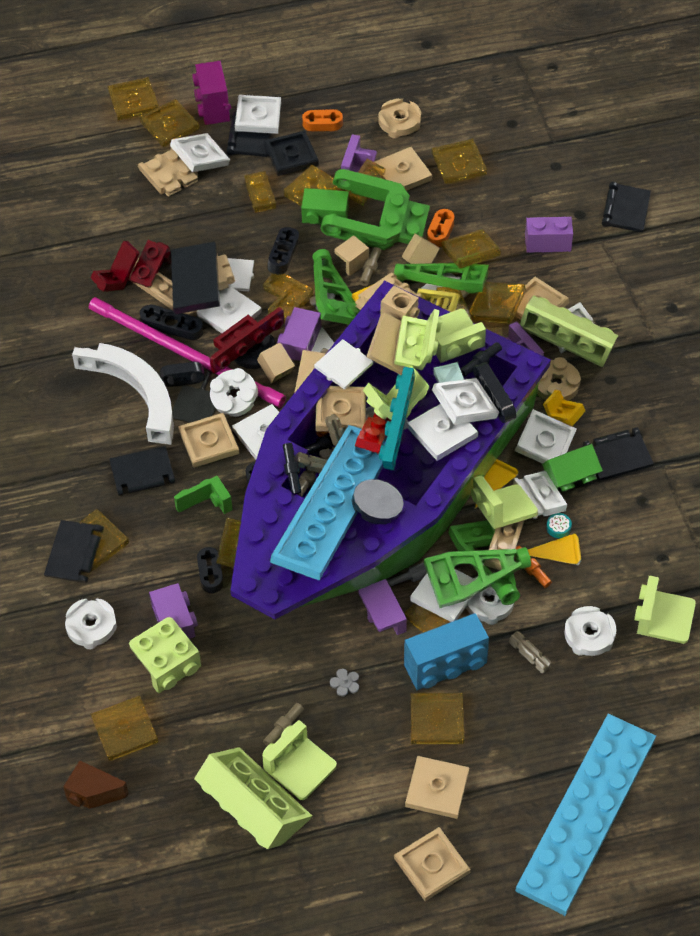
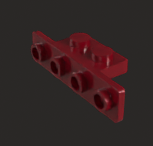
(243, 336)

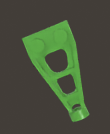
(472, 277)
(332, 309)
(477, 535)
(445, 580)

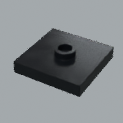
(291, 153)

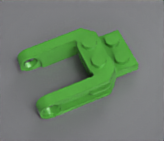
(399, 216)

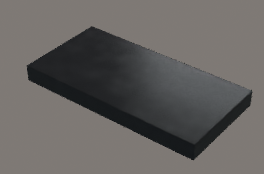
(195, 278)

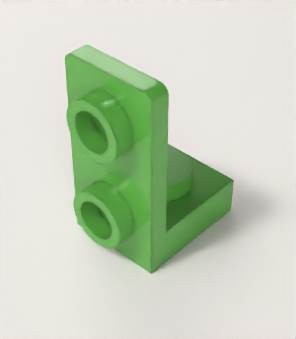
(208, 488)

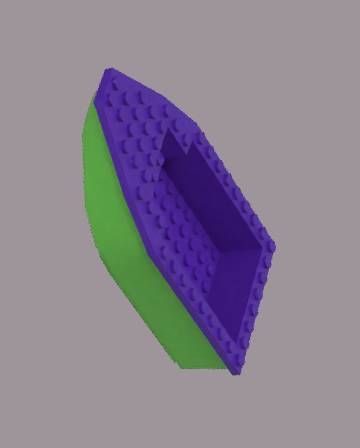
(429, 488)

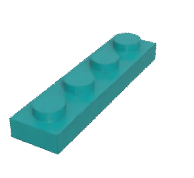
(395, 427)

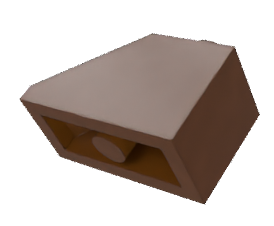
(93, 787)

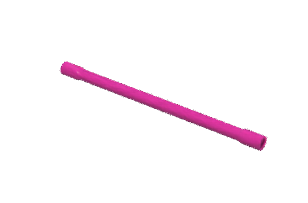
(108, 311)

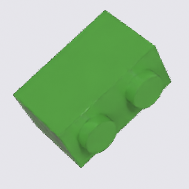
(323, 202)
(573, 467)

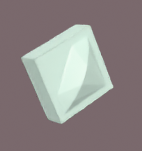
(448, 373)

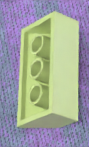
(568, 330)
(252, 797)

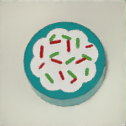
(558, 525)

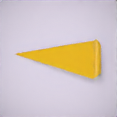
(500, 475)
(562, 550)

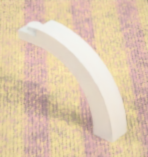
(139, 375)

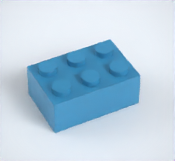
(446, 651)

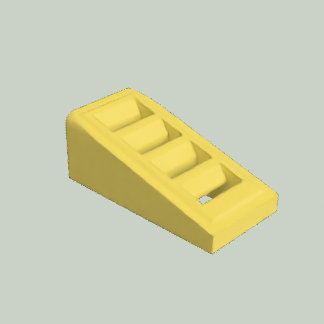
(433, 295)

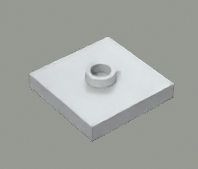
(258, 114)
(199, 152)
(231, 310)
(465, 401)
(252, 429)
(439, 433)
(544, 437)
(425, 597)

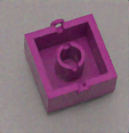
(211, 93)

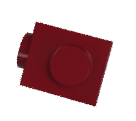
(150, 263)
(120, 270)

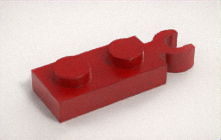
(372, 434)

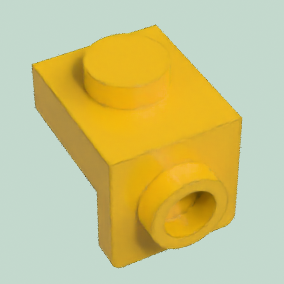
(563, 410)

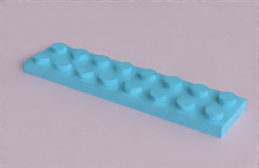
(327, 509)
(585, 814)

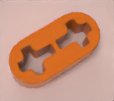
(322, 120)
(436, 226)

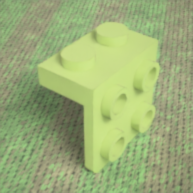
(458, 335)
(417, 341)
(382, 402)
(502, 505)
(664, 614)
(166, 654)
(297, 761)

